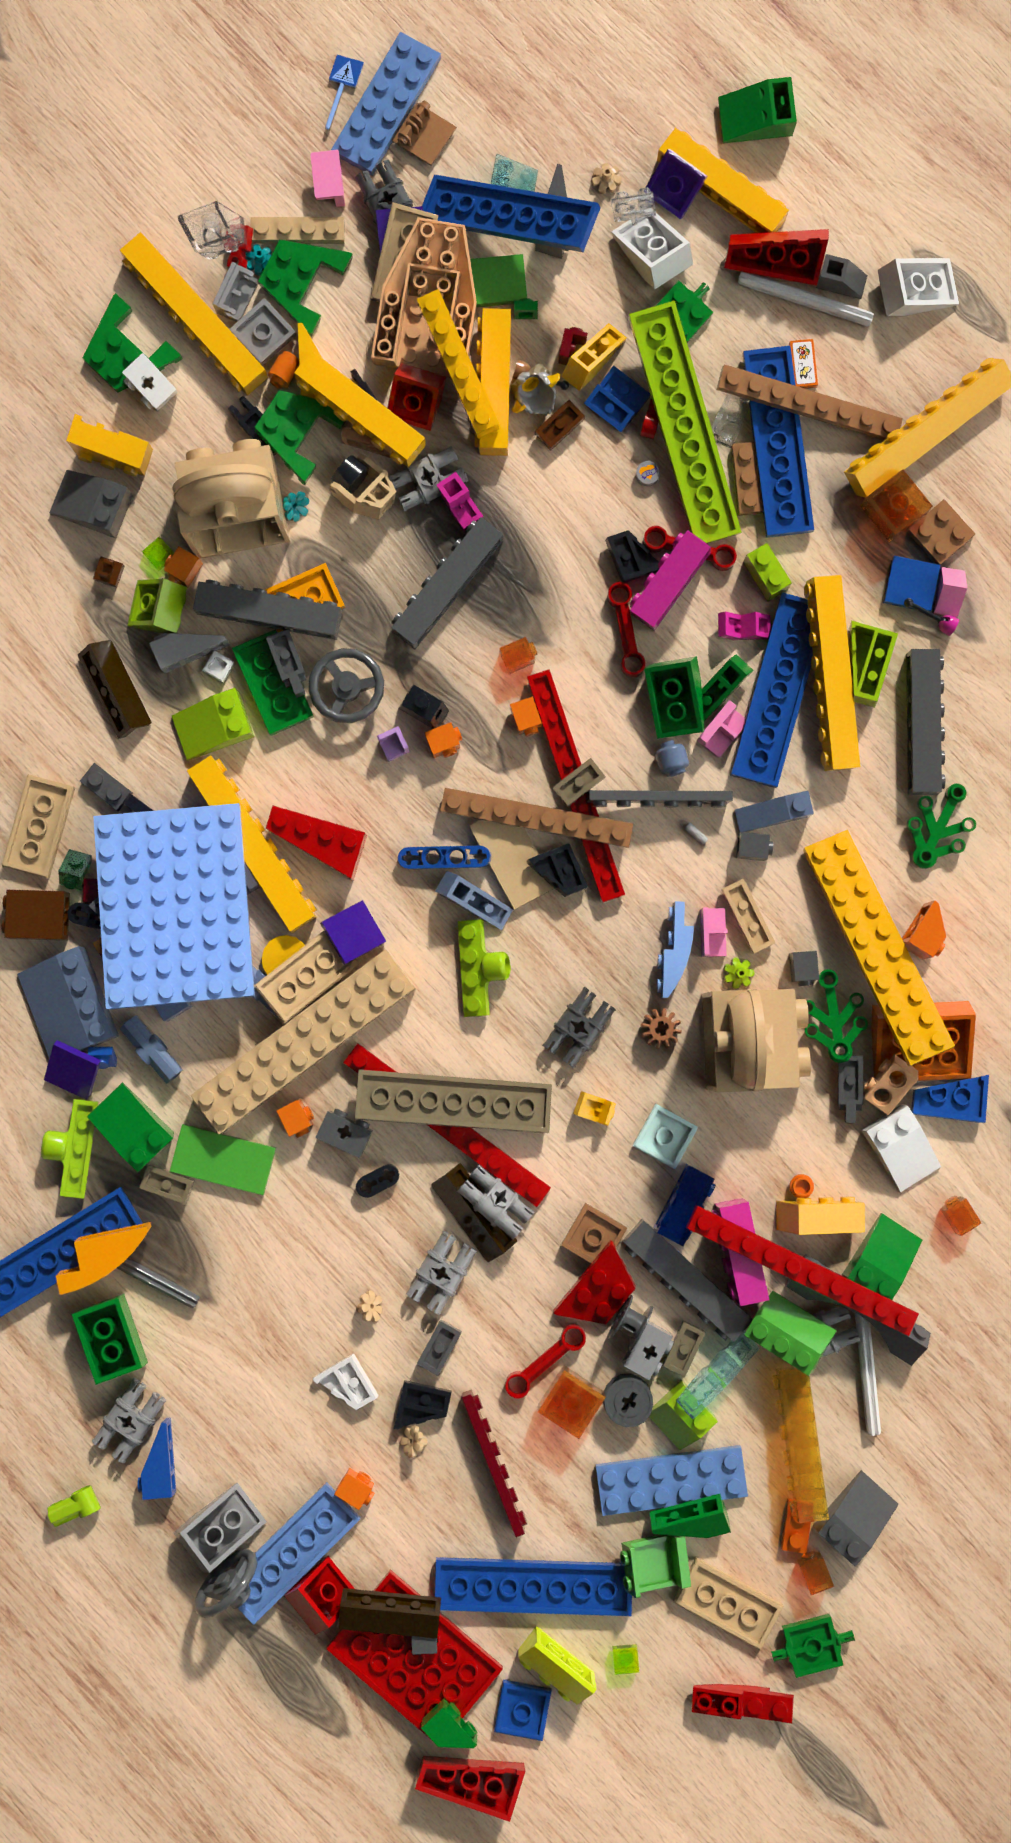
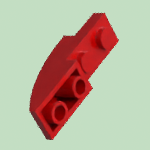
(742, 1700)

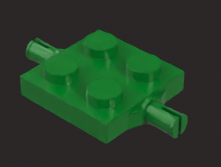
(690, 307)
(812, 1645)

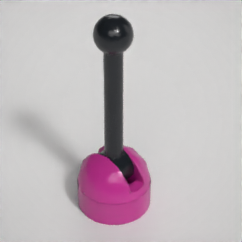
(946, 624)

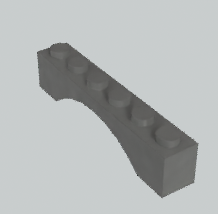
(902, 1346)

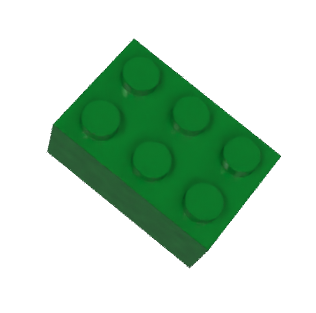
(109, 1339)

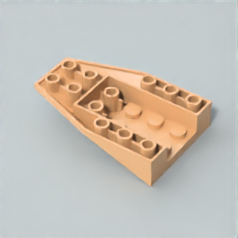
(430, 260)

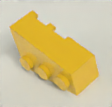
(109, 447)
(820, 1216)

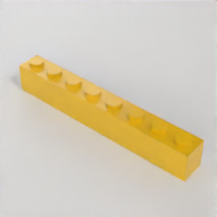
(194, 314)
(929, 427)
(832, 673)
(258, 851)

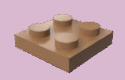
(941, 532)
(592, 1233)

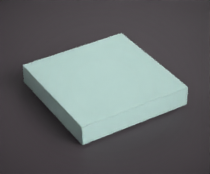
(665, 1136)

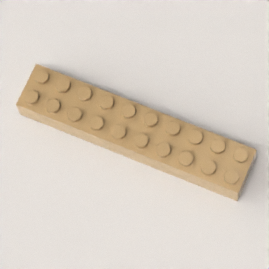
(303, 1042)

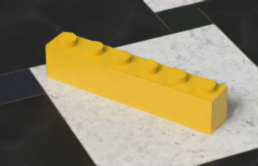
(727, 187)
(458, 363)
(495, 376)
(359, 409)

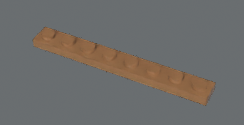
(807, 403)
(536, 817)

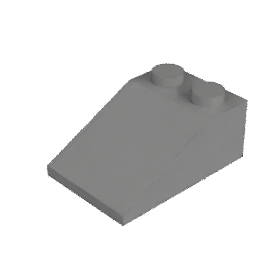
(220, 1528)

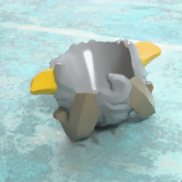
(535, 391)

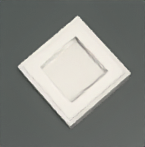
(218, 666)

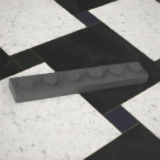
(624, 798)

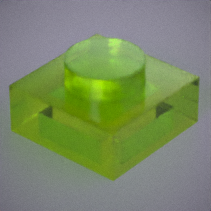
(157, 553)
(625, 1659)

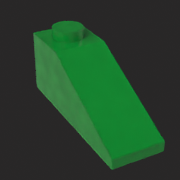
(724, 684)
(695, 1518)

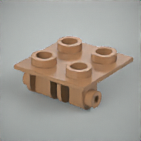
(424, 133)

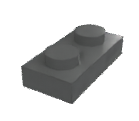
(105, 786)
(439, 1347)

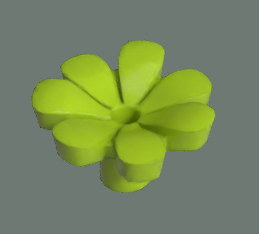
(733, 973)

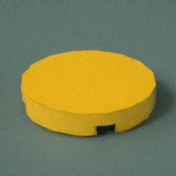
(279, 950)

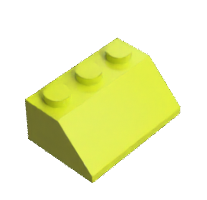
(557, 1666)

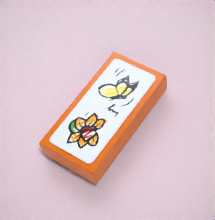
(804, 363)

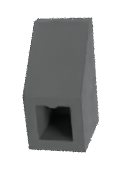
(841, 277)

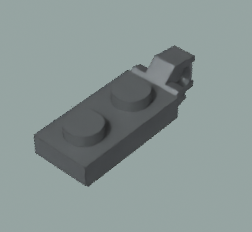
(287, 661)
(850, 1087)

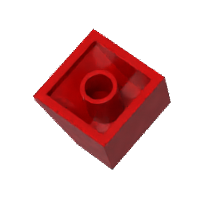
(416, 395)
(319, 1595)

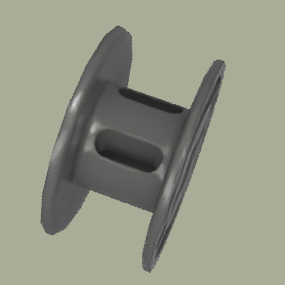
(630, 1322)
(633, 1413)

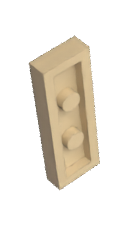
(748, 916)

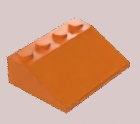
(952, 1064)

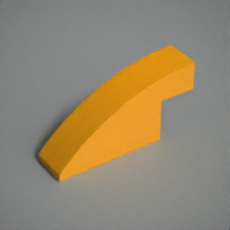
(100, 1255)

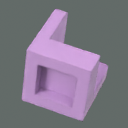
(393, 743)

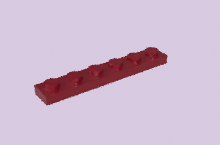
(499, 1472)

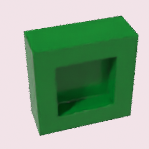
(525, 309)

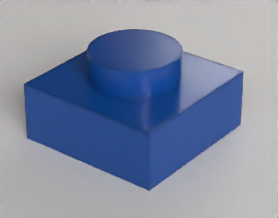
(105, 1054)

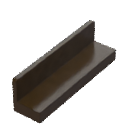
(114, 687)
(488, 1239)
(389, 1613)

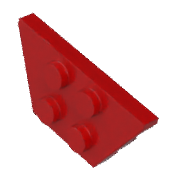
(599, 1289)

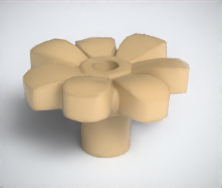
(606, 178)
(369, 1306)
(413, 1441)

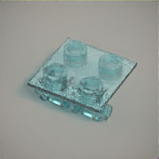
(513, 174)

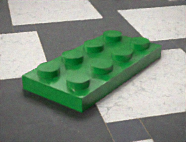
(275, 702)

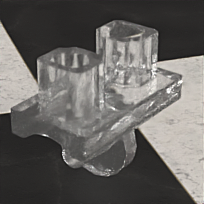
(633, 206)

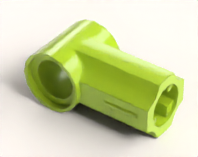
(80, 1503)

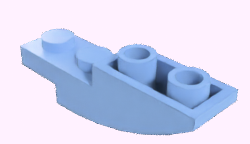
(674, 961)

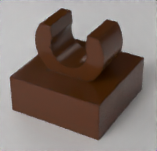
(108, 571)

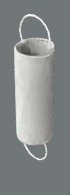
(695, 833)

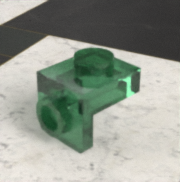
(74, 869)

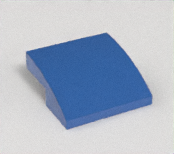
(617, 399)

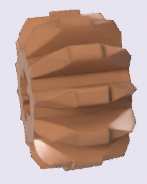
(668, 1033)

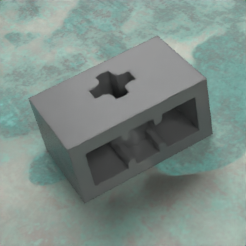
(331, 1135)

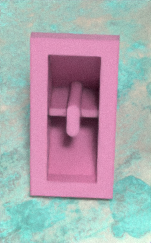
(950, 592)

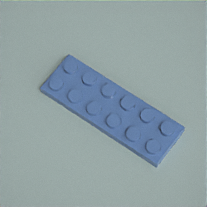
(386, 103)
(670, 1479)
(297, 1549)

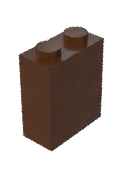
(36, 915)

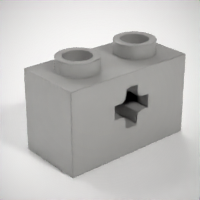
(636, 1357)

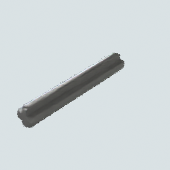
(159, 1283)

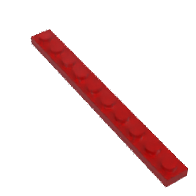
(567, 761)
(468, 1141)
(802, 1270)

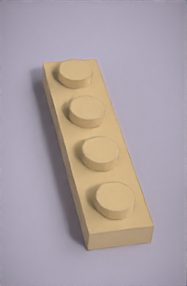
(298, 229)

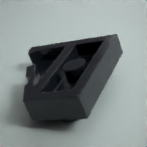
(630, 556)
(560, 870)
(421, 1404)

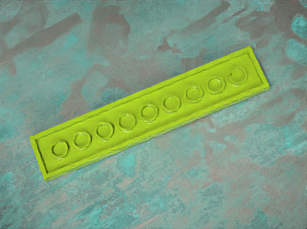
(684, 422)

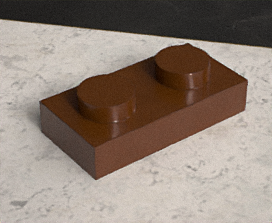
(560, 425)

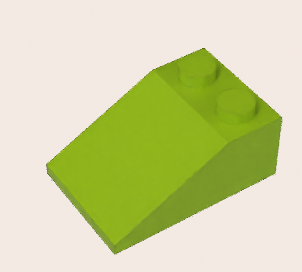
(213, 724)

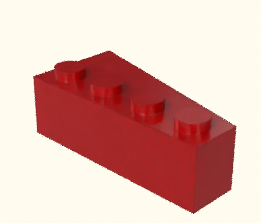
(779, 255)
(326, 841)
(473, 1783)

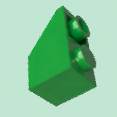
(447, 1728)

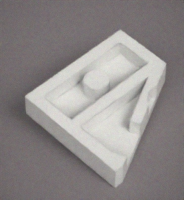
(348, 1382)

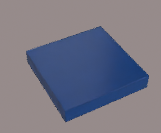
(911, 580)
(522, 1710)

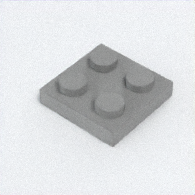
(263, 331)

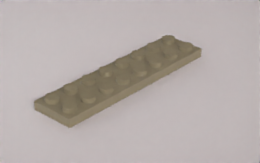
(453, 1101)

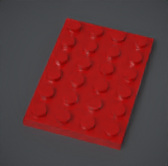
(417, 1681)

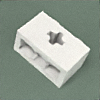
(144, 369)

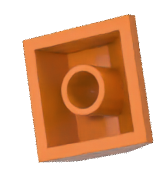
(926, 932)

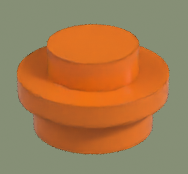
(801, 1186)

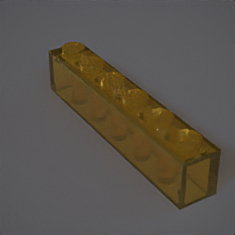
(802, 1445)

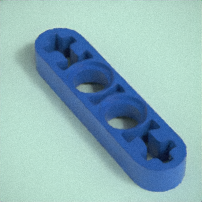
(444, 857)

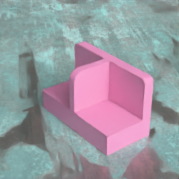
(328, 176)
(722, 730)
(713, 932)

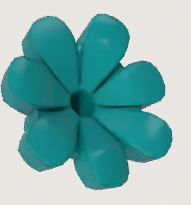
(258, 259)
(294, 505)

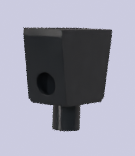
(424, 707)

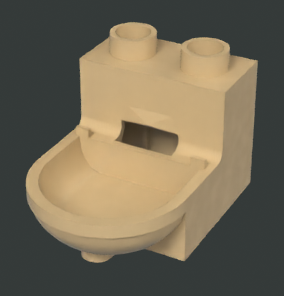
(230, 500)
(754, 1040)

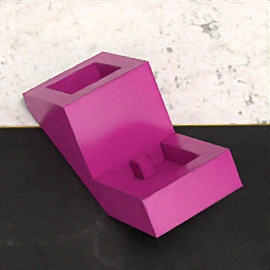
(458, 500)
(744, 627)

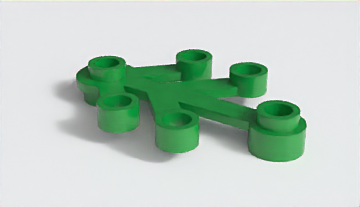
(938, 829)
(836, 1021)

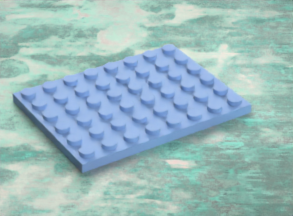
(173, 906)

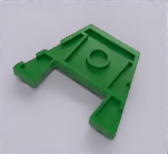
(292, 272)
(113, 352)
(288, 424)

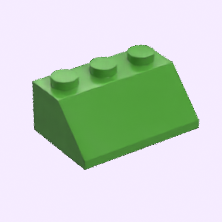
(790, 1333)

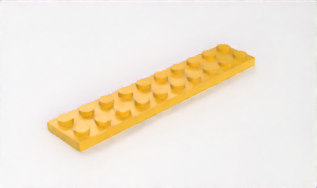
(878, 948)

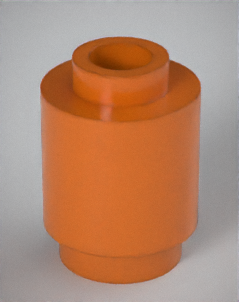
(283, 370)

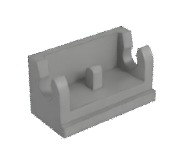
(235, 292)

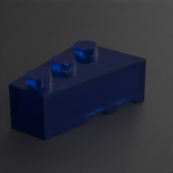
(688, 1192)

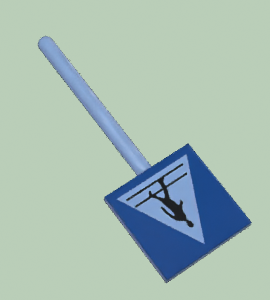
(346, 72)

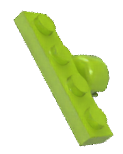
(478, 967)
(72, 1149)

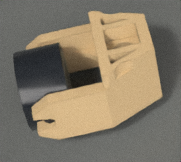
(351, 474)

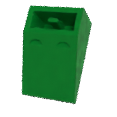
(758, 111)

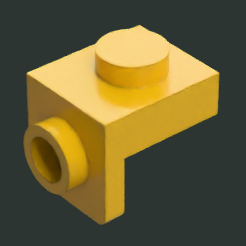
(594, 1108)

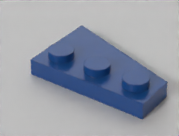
(955, 1100)

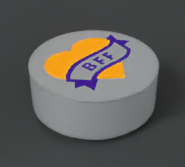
(647, 473)

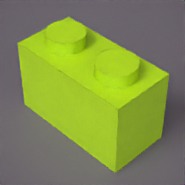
(767, 572)

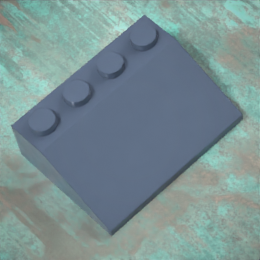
(68, 1001)

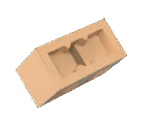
(896, 1087)

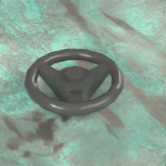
(346, 686)
(230, 1586)

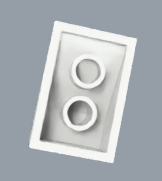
(654, 249)
(917, 285)
(902, 1147)

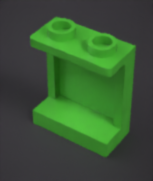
(655, 1564)

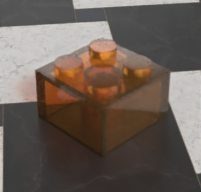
(896, 505)
(571, 1402)

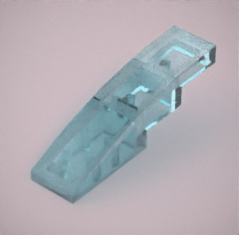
(717, 1375)

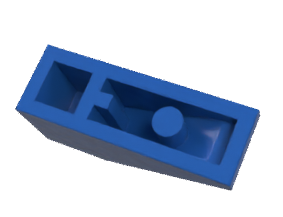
(159, 1470)

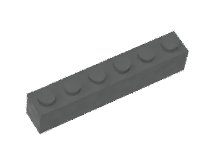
(447, 583)
(267, 610)
(924, 722)
(687, 1280)

